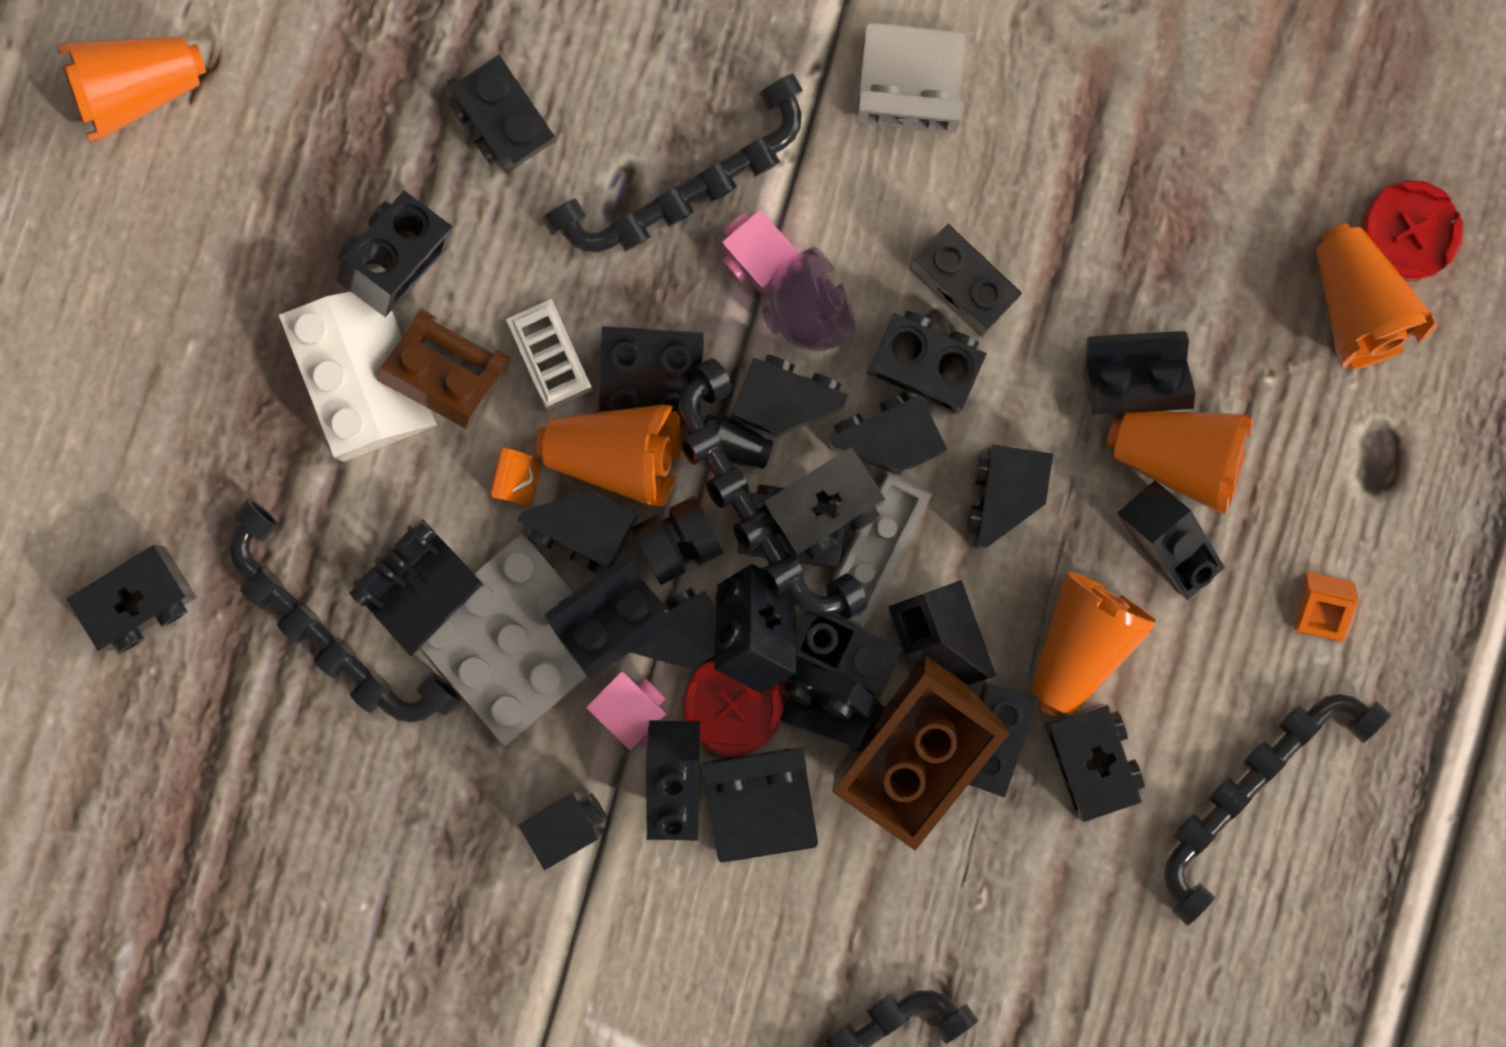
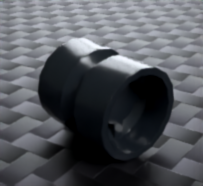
(677, 540)

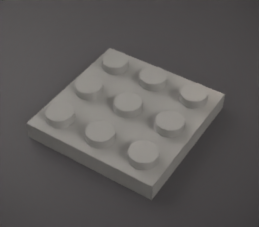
(502, 647)

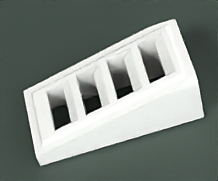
(567, 391)

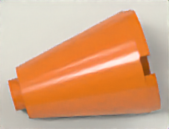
(128, 78)
(1367, 299)
(616, 450)
(1185, 451)
(1085, 643)

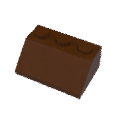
(920, 754)

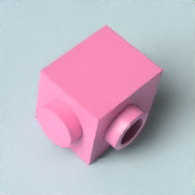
(755, 249)
(627, 708)

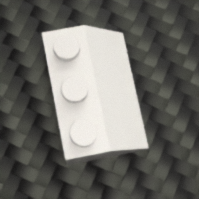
(339, 354)

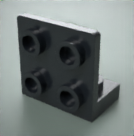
(760, 804)

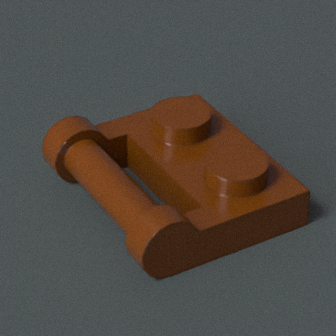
(437, 380)

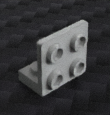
(911, 78)

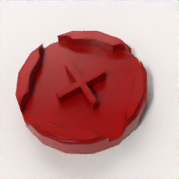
(1414, 228)
(731, 714)

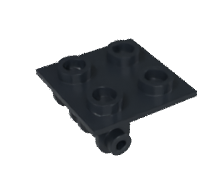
(646, 366)
(416, 586)

